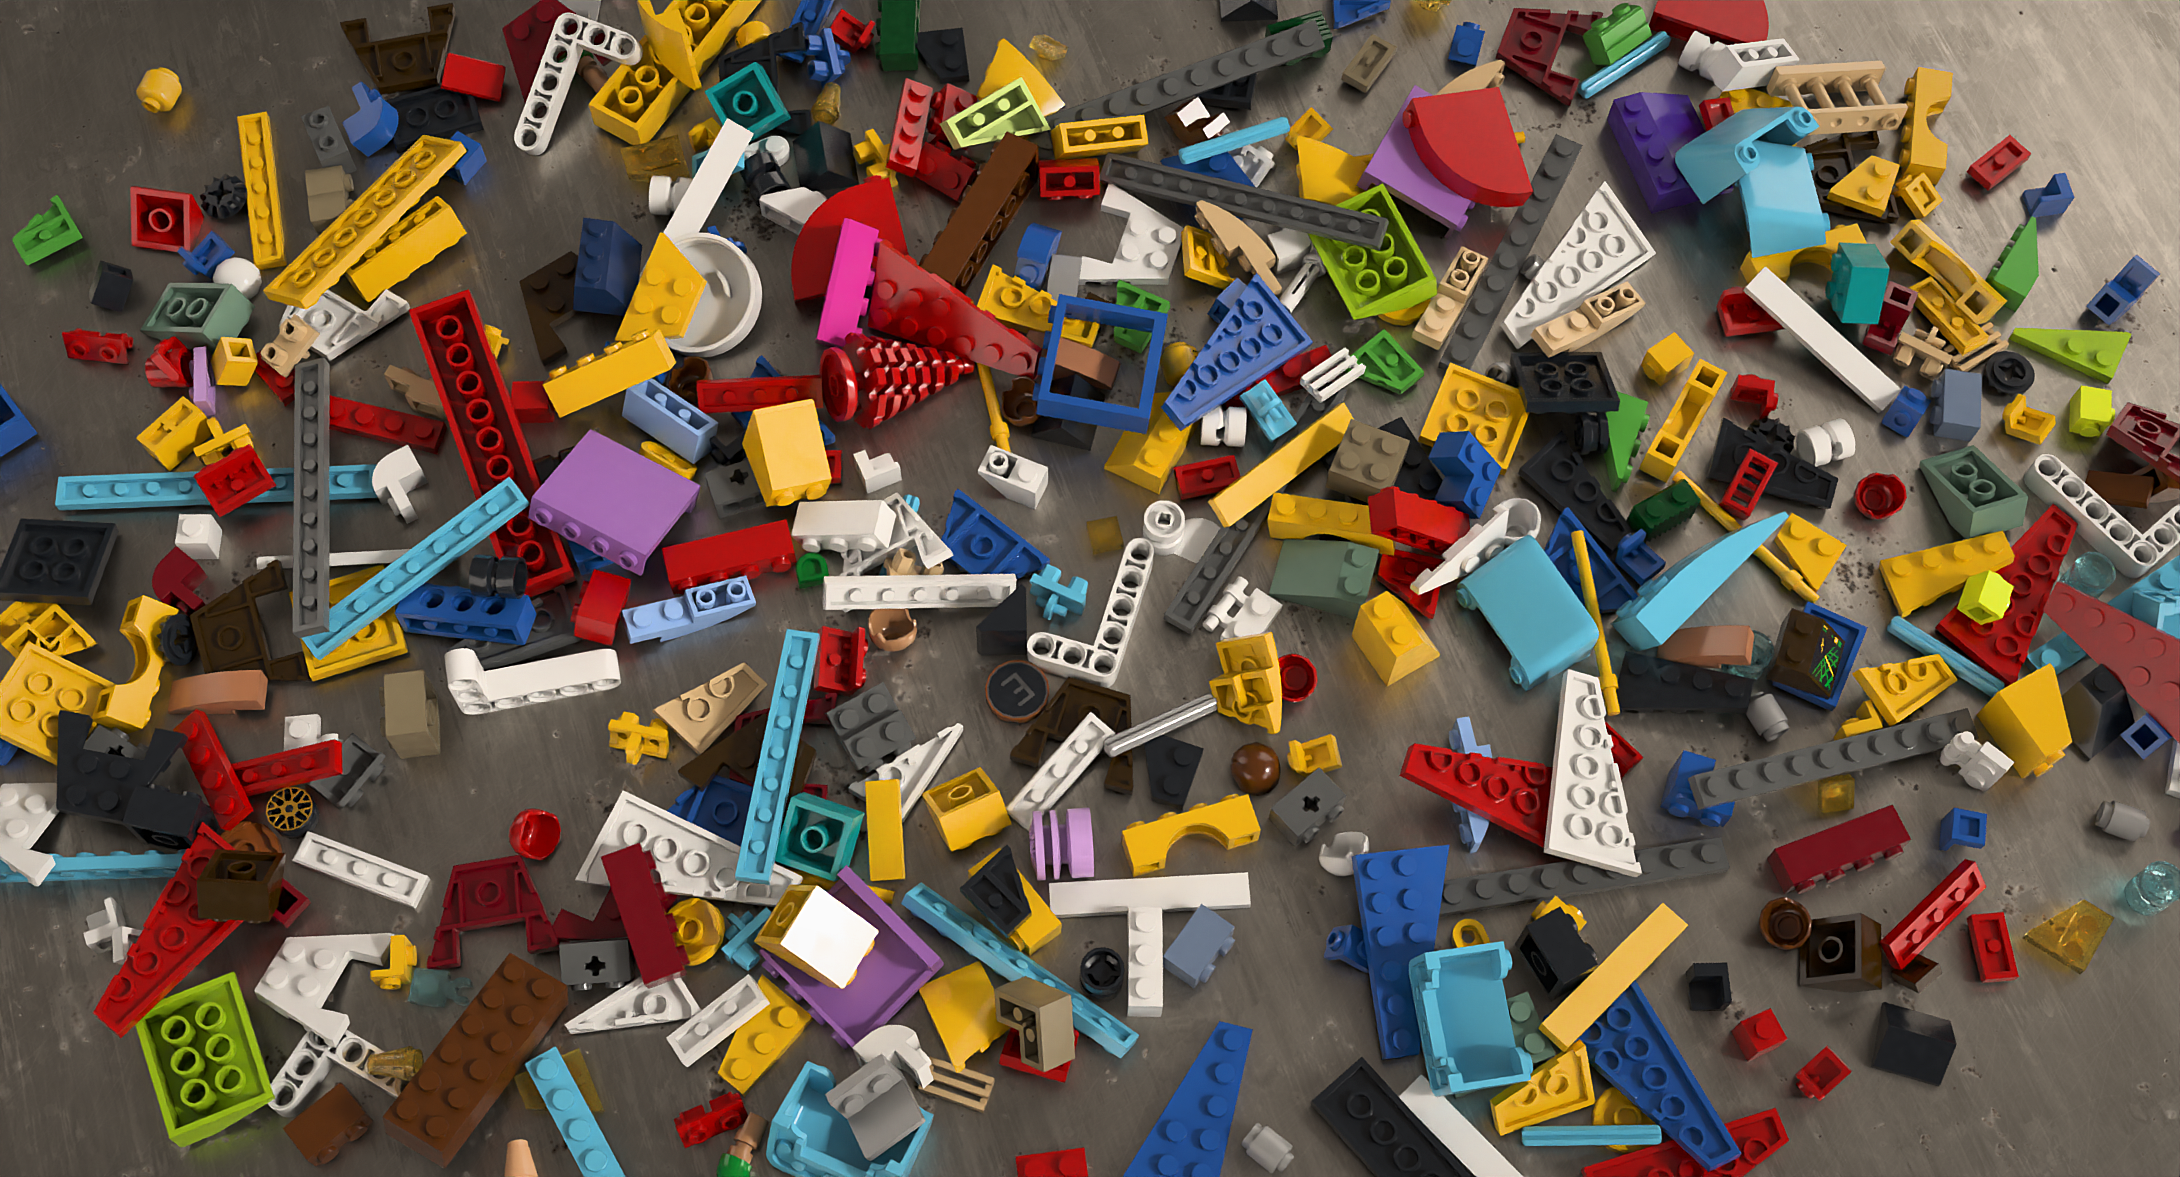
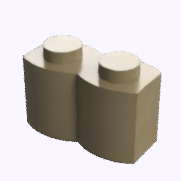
(327, 195)

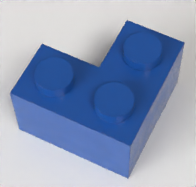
(1467, 472)
(1679, 797)

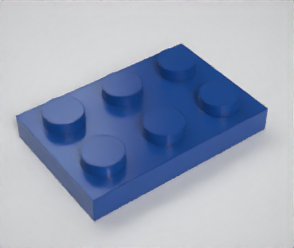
(1853, 636)

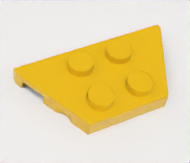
(664, 294)

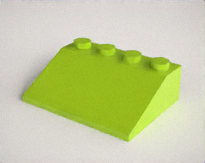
(1372, 279)
(204, 1059)

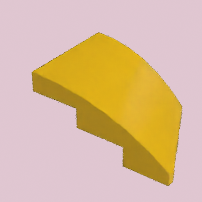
(670, 42)
(1010, 65)
(1327, 172)
(44, 626)
(1250, 681)
(963, 1012)

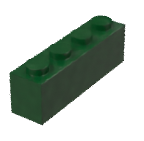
(898, 34)

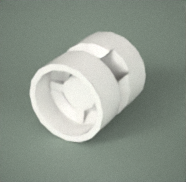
(1700, 54)
(666, 194)
(1224, 427)
(1826, 443)
(1164, 527)

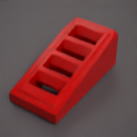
(1735, 508)

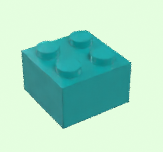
(748, 101)
(1857, 283)
(818, 836)

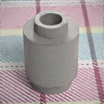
(1767, 716)
(2122, 820)
(1268, 1148)

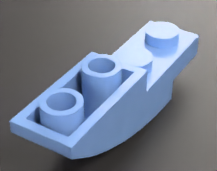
(689, 613)
(1473, 826)

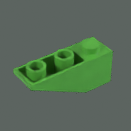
(2018, 266)
(1622, 437)

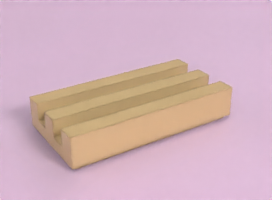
(1994, 337)
(965, 1073)

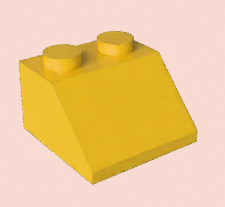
(966, 809)

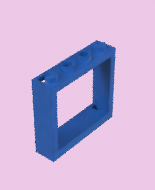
(1089, 410)

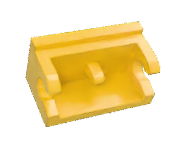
(175, 433)

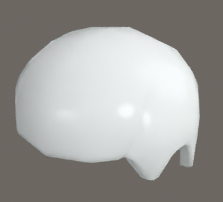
(241, 274)
(1522, 519)
(1338, 858)

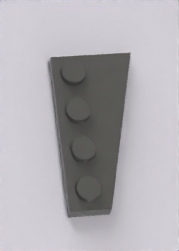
(549, 631)

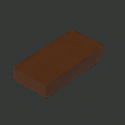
(2121, 488)

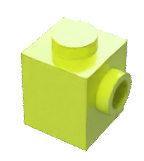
(2091, 411)
(1985, 597)

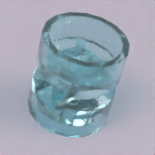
(2090, 574)
(1761, 657)
(2153, 888)

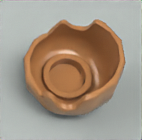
(891, 629)

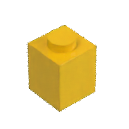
(1667, 359)
(234, 361)

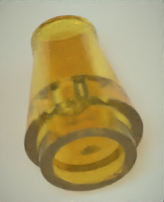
(827, 104)
(397, 1063)

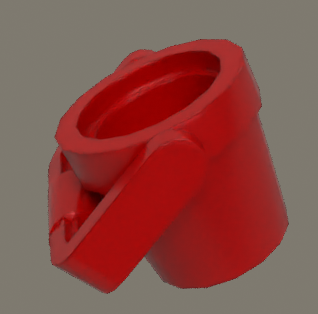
(169, 368)

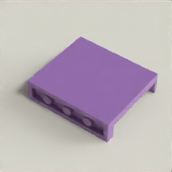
(1408, 179)
(612, 501)
(884, 977)

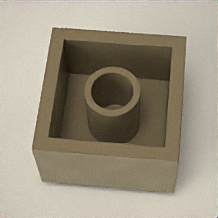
(1366, 461)
(410, 714)

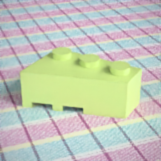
(988, 120)

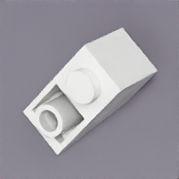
(1014, 476)

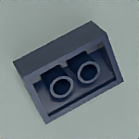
(606, 268)

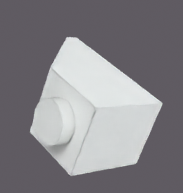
(791, 207)

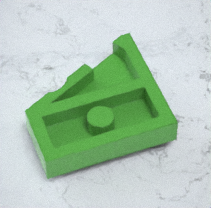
(46, 233)
(1135, 297)
(1387, 364)

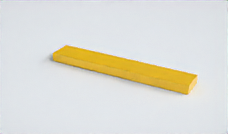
(262, 191)
(1281, 466)
(1612, 977)

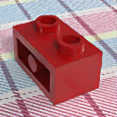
(1069, 178)
(601, 607)

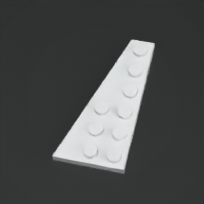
(1589, 258)
(1586, 788)
(686, 856)

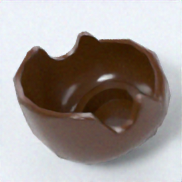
(684, 379)
(1018, 404)
(1256, 768)
(1785, 923)

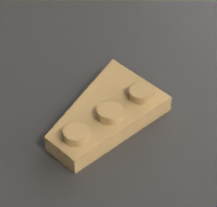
(711, 707)

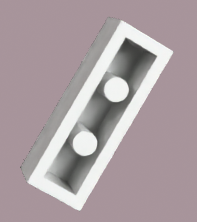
(1750, 64)
(843, 525)
(1144, 962)

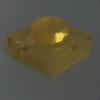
(1048, 48)
(1104, 535)
(1836, 793)

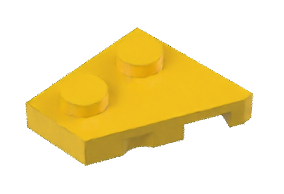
(1867, 186)
(1202, 260)
(1809, 549)

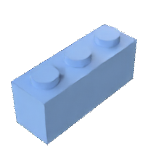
(669, 419)

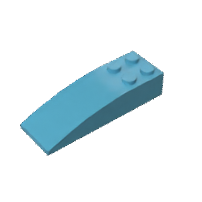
(1687, 584)

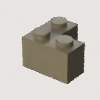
(1042, 1019)

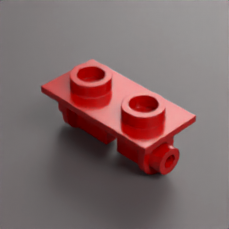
(94, 347)
(697, 1126)

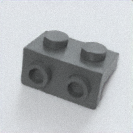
(358, 765)

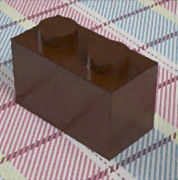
(328, 1125)

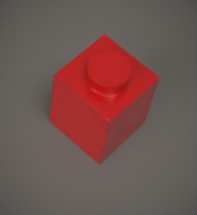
(531, 402)
(1759, 1034)

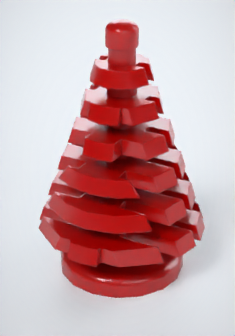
(883, 377)

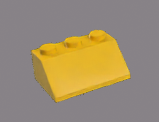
(1151, 456)

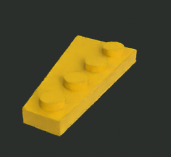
(1027, 309)
(1932, 572)

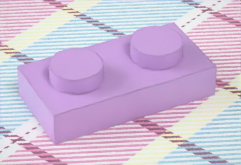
(204, 381)

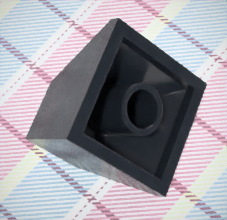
(2096, 711)

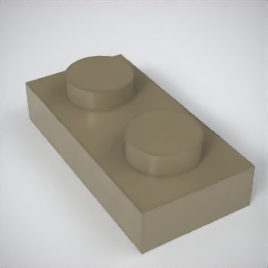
(1368, 63)

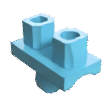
(1268, 410)
(1056, 597)
(742, 936)

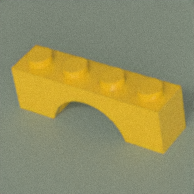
(1927, 95)
(1821, 254)
(1963, 283)
(1683, 420)
(1304, 516)
(128, 704)
(1229, 822)

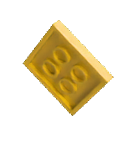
(1477, 405)
(372, 644)
(35, 693)

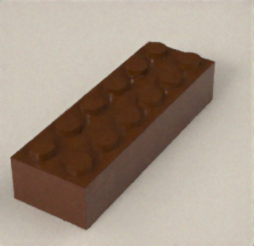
(984, 212)
(476, 1060)

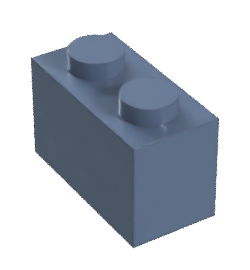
(1956, 405)
(1198, 946)

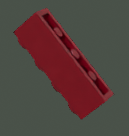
(1839, 849)
(644, 915)

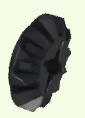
(230, 203)
(2022, 375)
(1783, 436)
(185, 647)

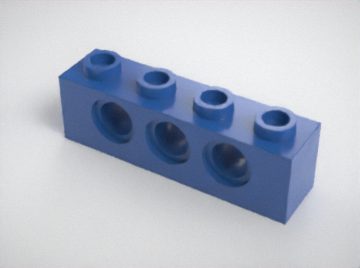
(460, 614)

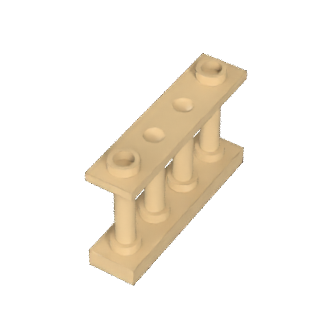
(1837, 78)

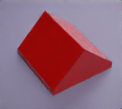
(164, 219)

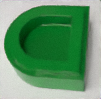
(811, 570)

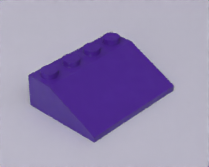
(1649, 135)

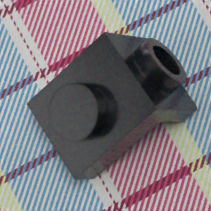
(727, 454)

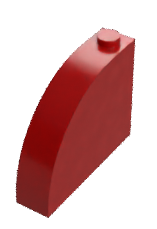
(1721, 20)
(1470, 146)
(817, 241)

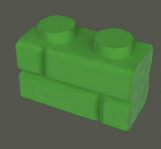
(1617, 34)

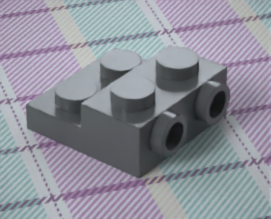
(871, 728)

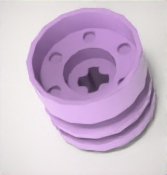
(1062, 844)

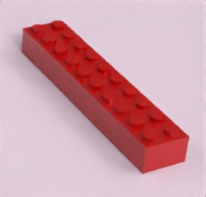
(488, 430)

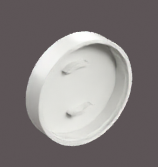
(728, 300)

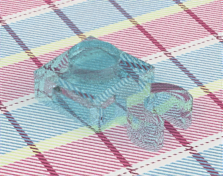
(433, 986)

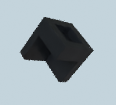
(110, 286)
(1708, 986)

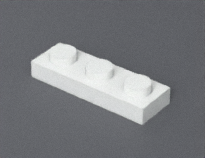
(717, 1020)

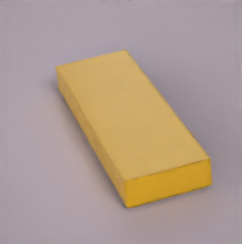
(1948, 317)
(885, 830)

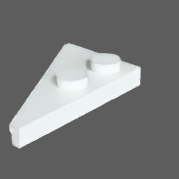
(1467, 553)
(913, 768)
(637, 1006)

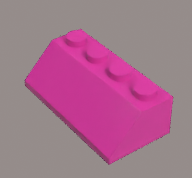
(847, 283)

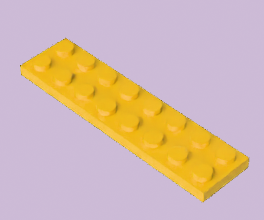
(364, 222)

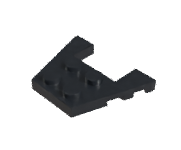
(765, 53)
(103, 783)

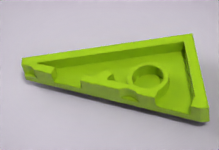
(2083, 350)

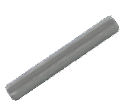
(1160, 725)

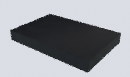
(434, 114)

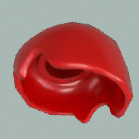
(1880, 495)
(1297, 677)
(534, 833)

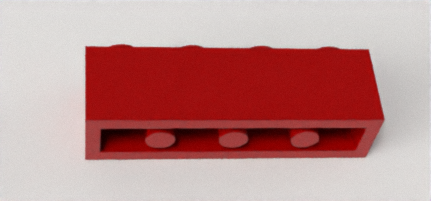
(1416, 520)
(730, 556)

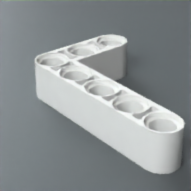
(564, 73)
(2106, 520)
(1111, 626)
(527, 683)
(324, 1059)

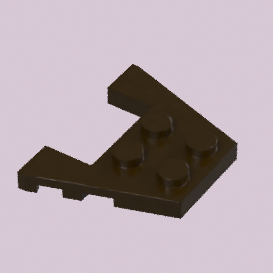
(405, 60)
(1835, 161)
(550, 302)
(233, 635)
(1066, 712)
(741, 755)

